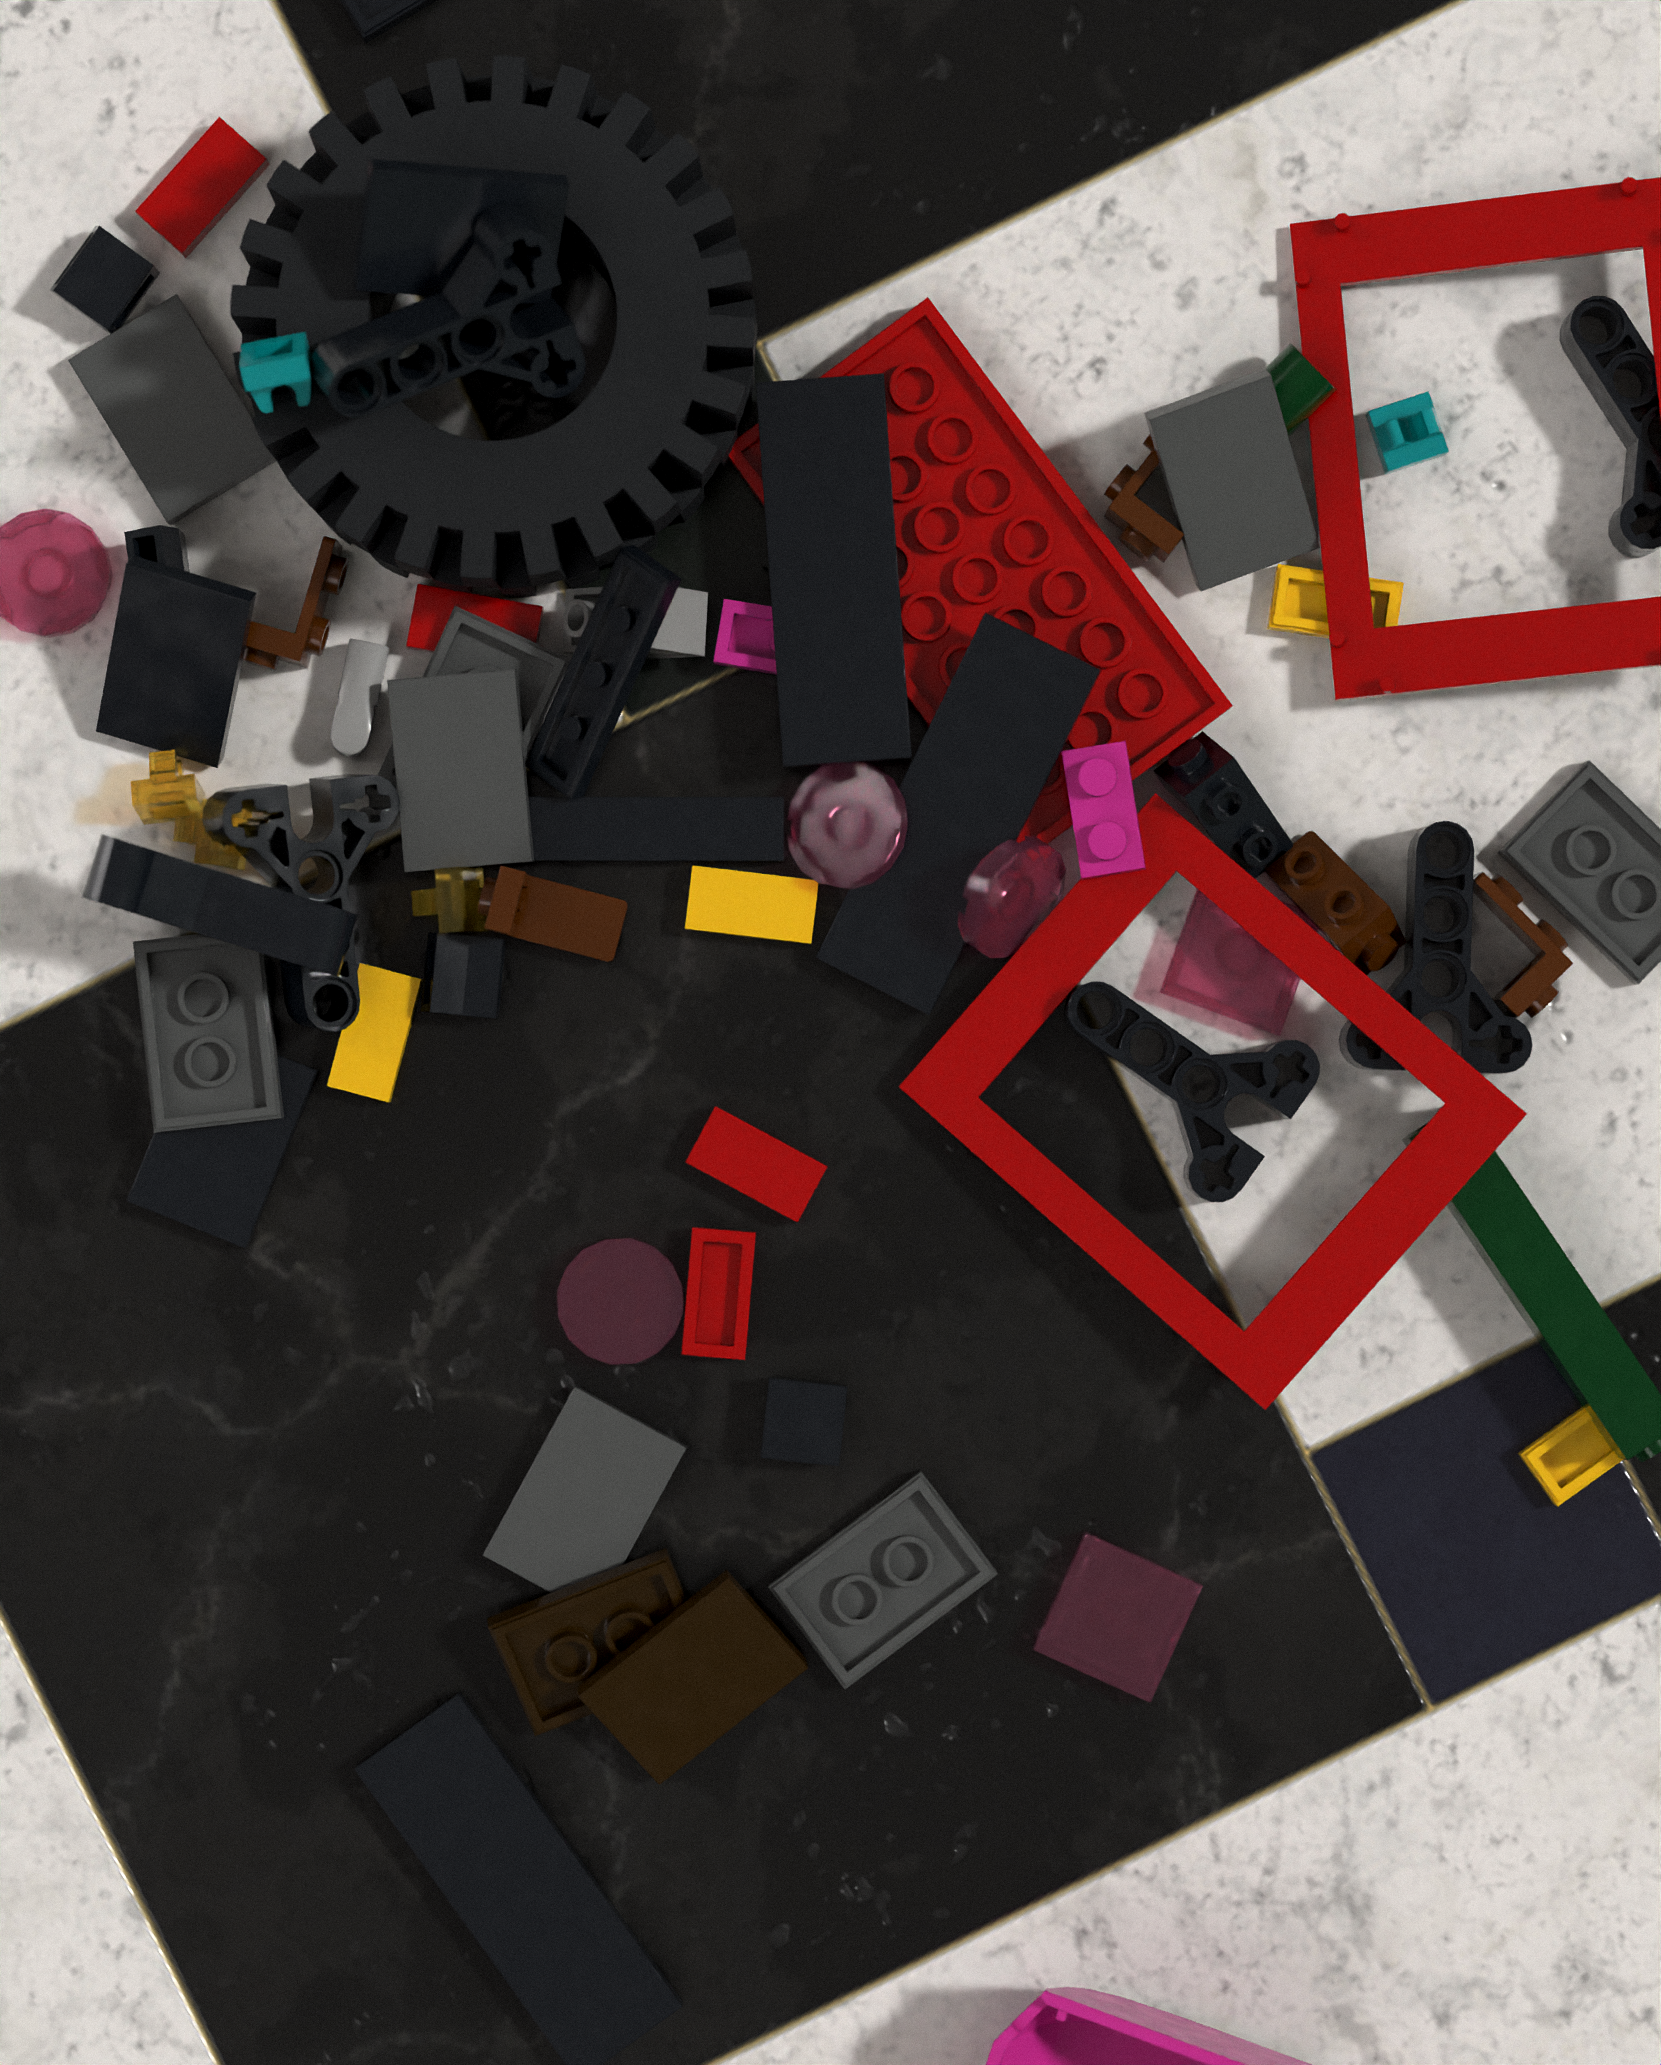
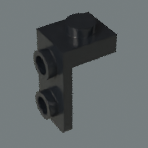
(1224, 803)

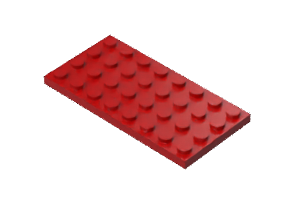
(1004, 535)

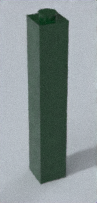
(1559, 1309)

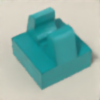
(276, 363)
(1407, 433)

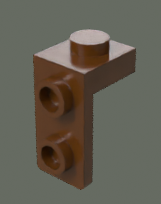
(1143, 529)
(269, 644)
(1338, 903)
(552, 914)
(1532, 987)

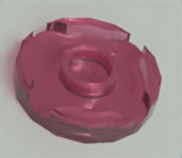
(51, 573)
(847, 825)
(1011, 895)
(620, 1301)

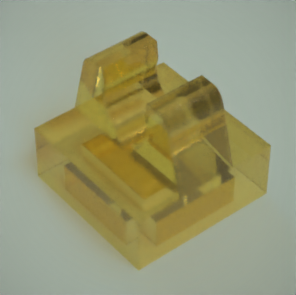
(167, 791)
(208, 851)
(453, 900)

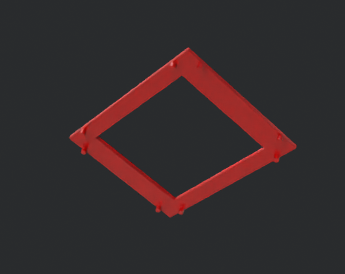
(1429, 243)
(1367, 1238)

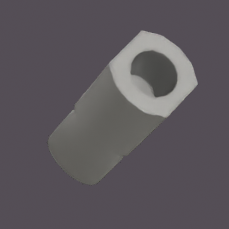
(358, 696)

